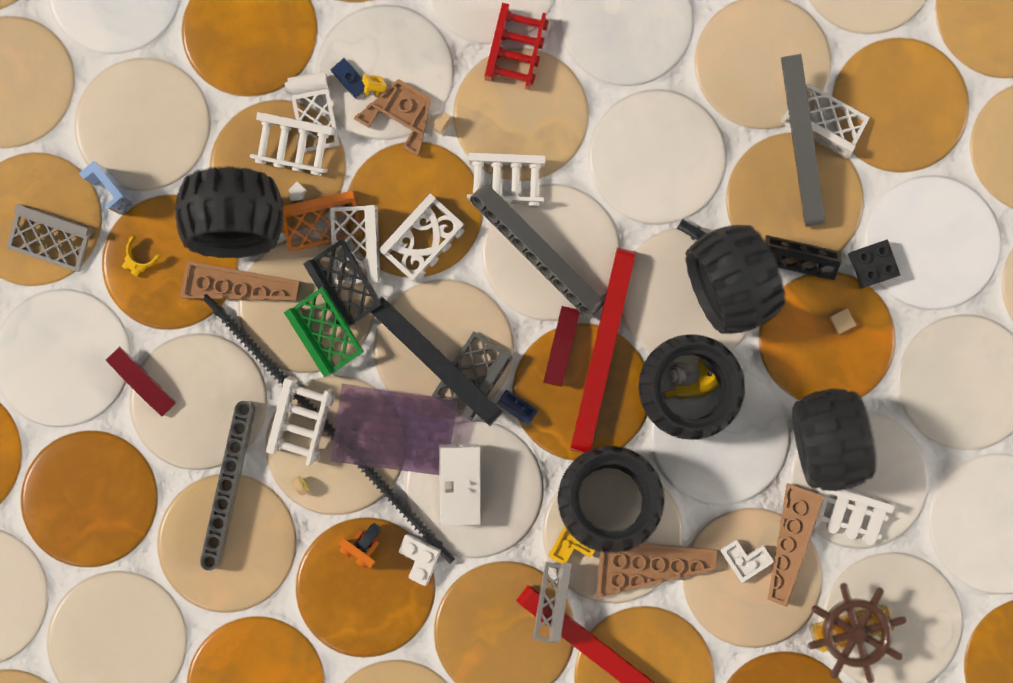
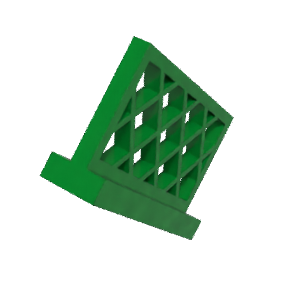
(313, 343)

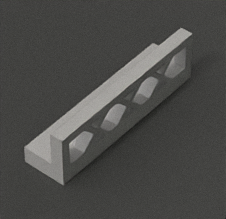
(559, 602)

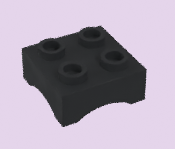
(874, 264)

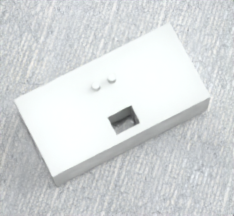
(459, 484)

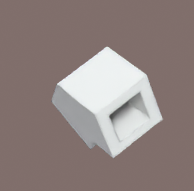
(296, 193)

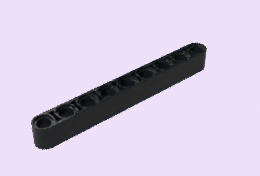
(437, 362)

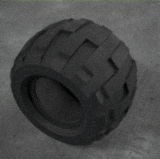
(834, 439)

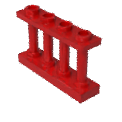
(503, 34)

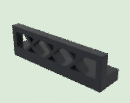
(803, 253)

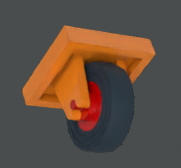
(367, 539)

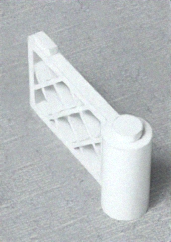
(312, 86)

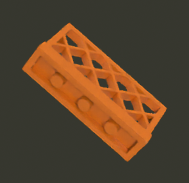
(312, 206)

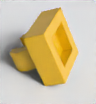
(373, 83)

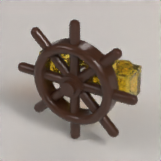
(853, 631)

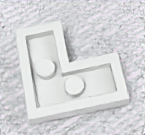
(424, 556)
(745, 565)

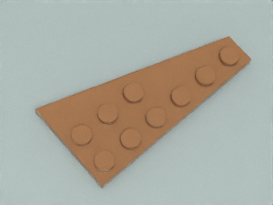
(650, 565)

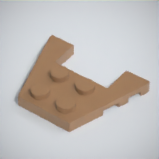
(404, 106)

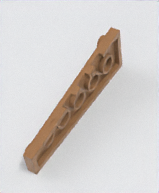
(235, 284)
(796, 528)

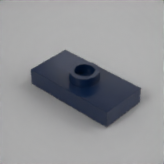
(348, 77)
(517, 407)

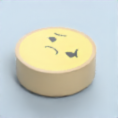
(300, 485)

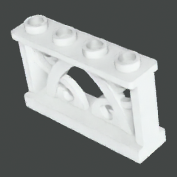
(423, 211)

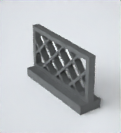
(490, 378)

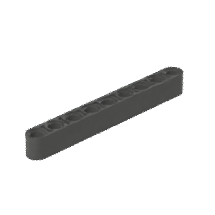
(803, 140)
(536, 251)
(221, 491)

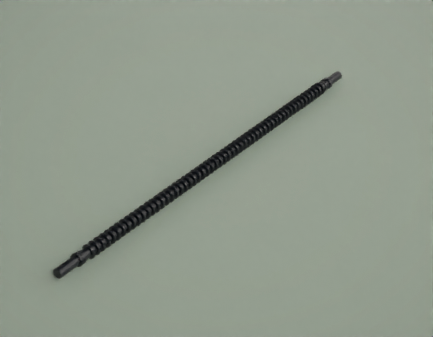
(220, 312)

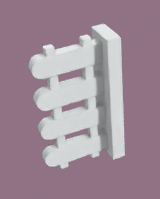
(859, 509)

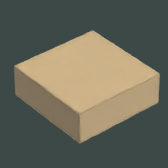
(842, 321)

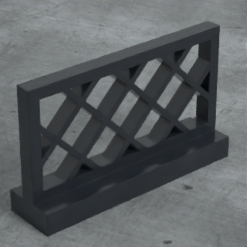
(322, 279)

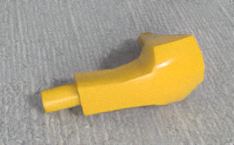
(704, 385)

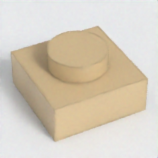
(442, 123)

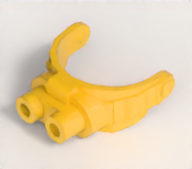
(131, 264)

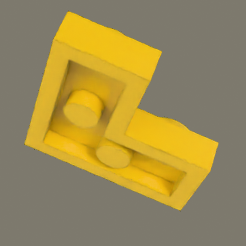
(565, 545)

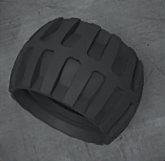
(229, 212)
(735, 279)
(731, 386)
(644, 476)

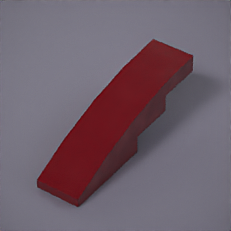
(561, 346)
(140, 381)

